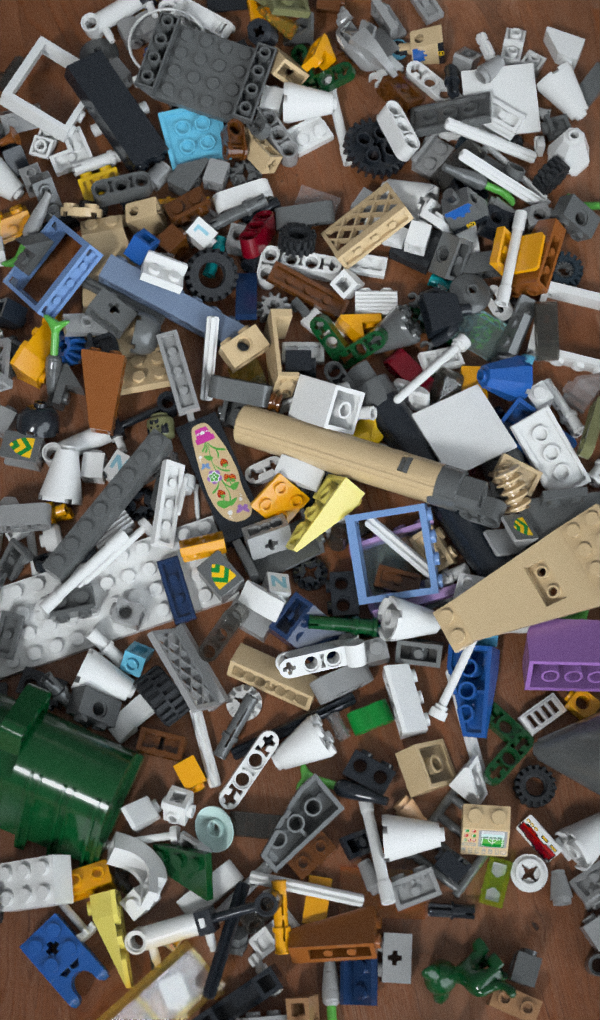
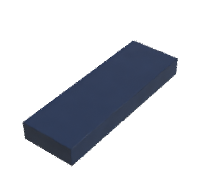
(246, 296)
(176, 590)

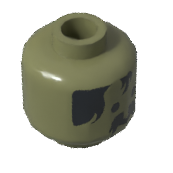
(162, 423)

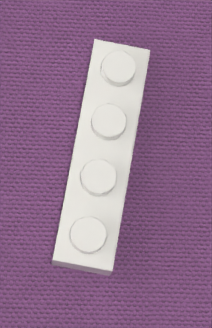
(166, 504)

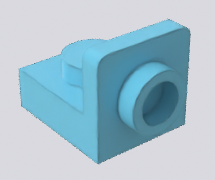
(135, 658)

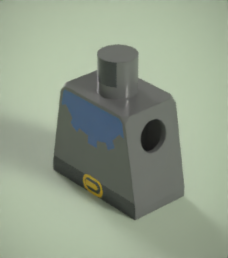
(463, 209)

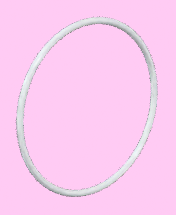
(151, 12)

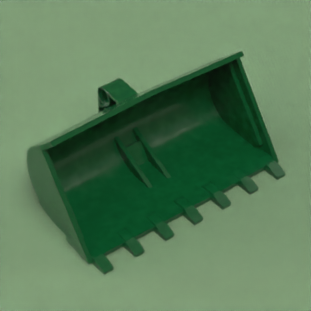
(59, 779)

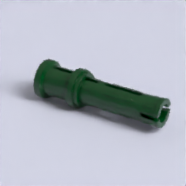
(353, 625)

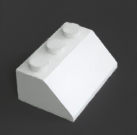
(405, 700)

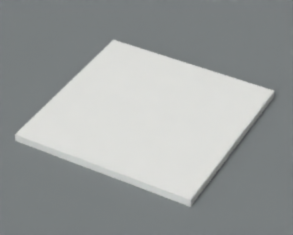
(512, 86)
(464, 429)

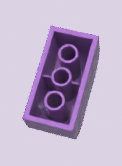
(562, 656)

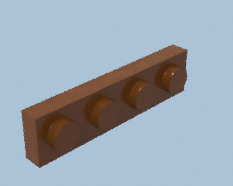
(307, 290)

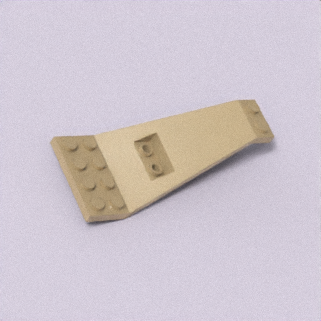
(141, 371)
(520, 597)

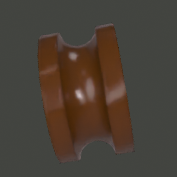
(275, 402)

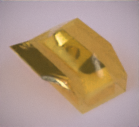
(250, 372)

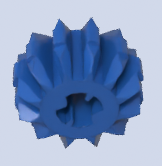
(71, 348)

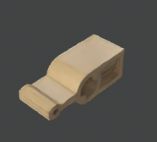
(262, 154)

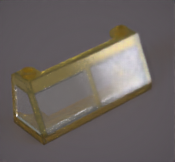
(169, 990)

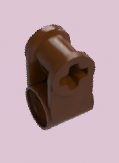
(234, 144)

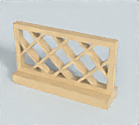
(374, 233)

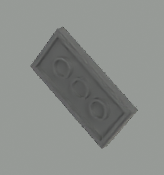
(470, 110)

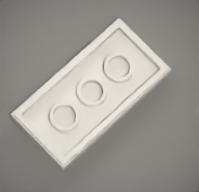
(550, 451)

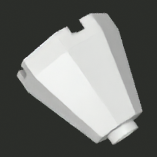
(572, 149)

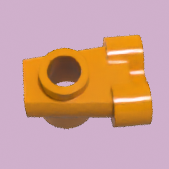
(60, 512)

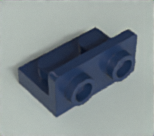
(359, 982)

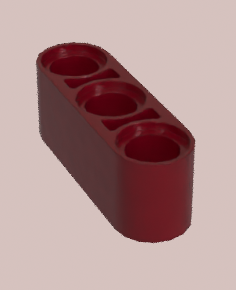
(257, 234)
(403, 366)

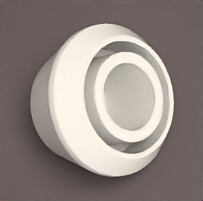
(51, 538)

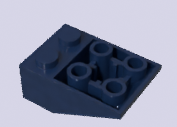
(293, 626)

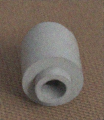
(159, 174)

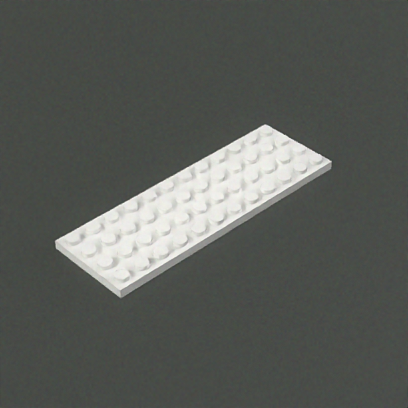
(130, 576)

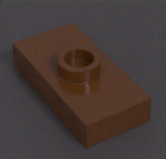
(396, 579)

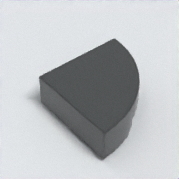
(298, 306)

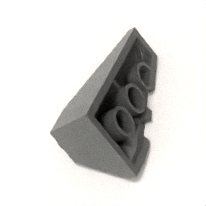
(303, 819)

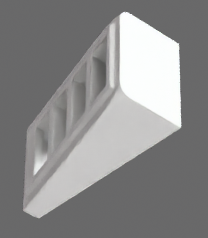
(525, 722)

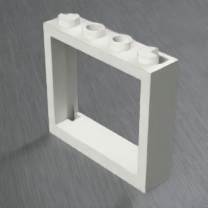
(27, 110)
(578, 297)

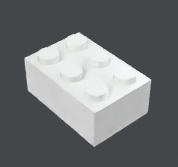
(36, 883)

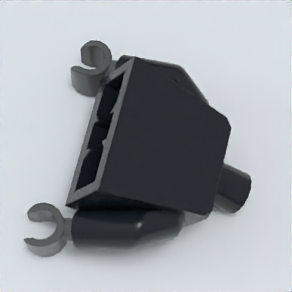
(440, 314)

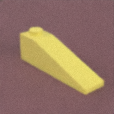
(333, 501)
(110, 922)

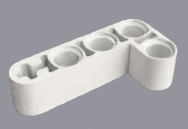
(300, 266)

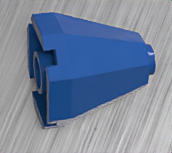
(507, 377)

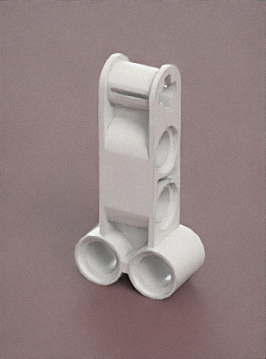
(210, 21)
(349, 652)

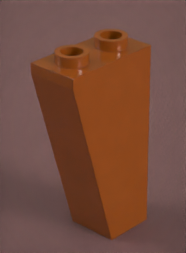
(538, 281)
(103, 387)
(338, 938)

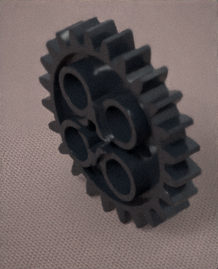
(374, 147)

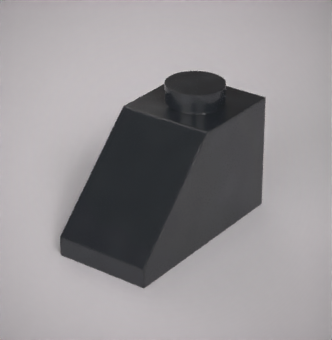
(12, 314)

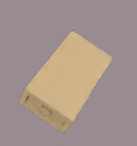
(276, 328)

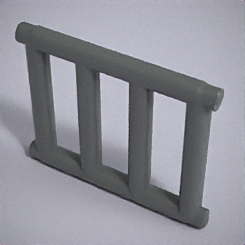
(438, 815)

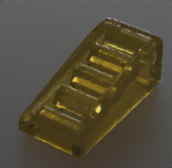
(281, 23)

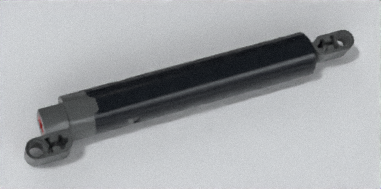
(403, 434)

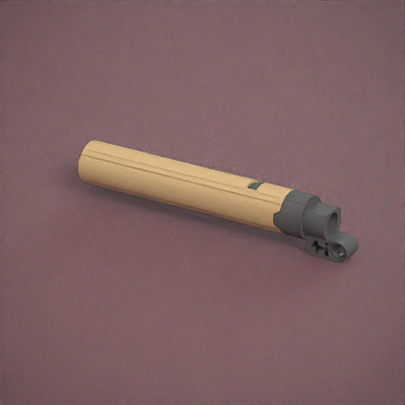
(369, 463)

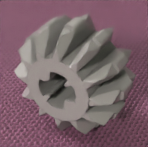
(271, 302)

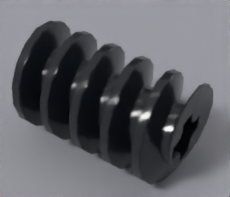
(263, 32)

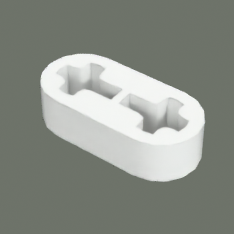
(496, 310)
(260, 467)

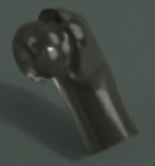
(121, 879)

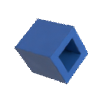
(139, 246)

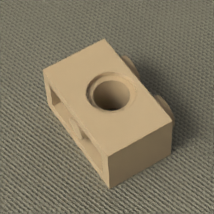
(234, 356)

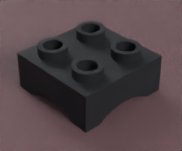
(415, 261)

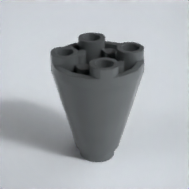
(400, 328)

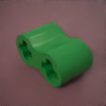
(370, 717)

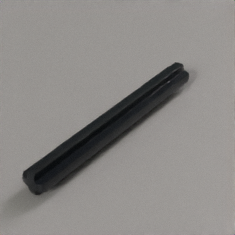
(224, 944)

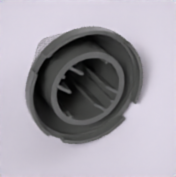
(574, 751)

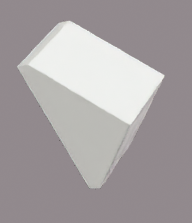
(470, 782)

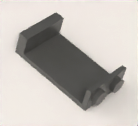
(279, 561)

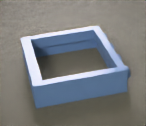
(67, 281)
(358, 561)

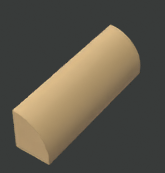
(261, 672)

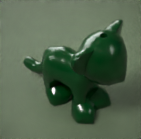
(471, 973)

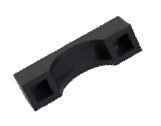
(246, 996)

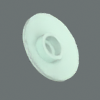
(214, 828)

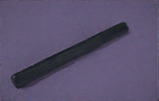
(287, 728)

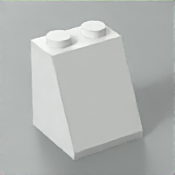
(326, 404)

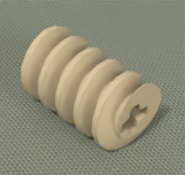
(512, 488)

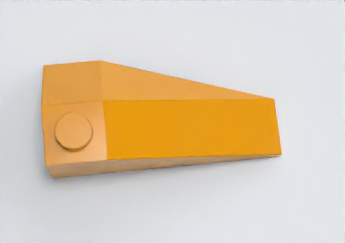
(31, 355)

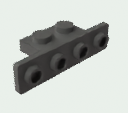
(516, 329)

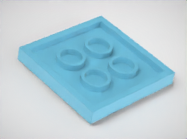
(190, 136)

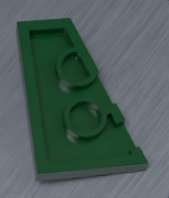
(188, 867)

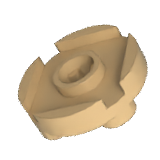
(75, 211)

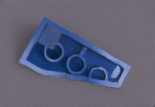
(475, 689)

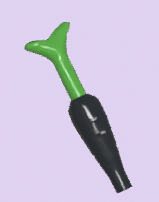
(346, 788)

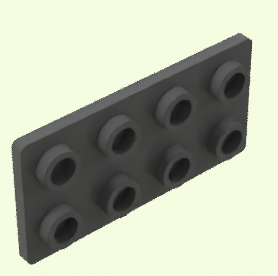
(557, 508)

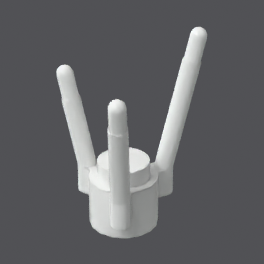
(189, 485)

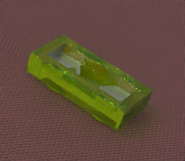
(495, 882)

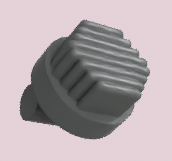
(240, 942)

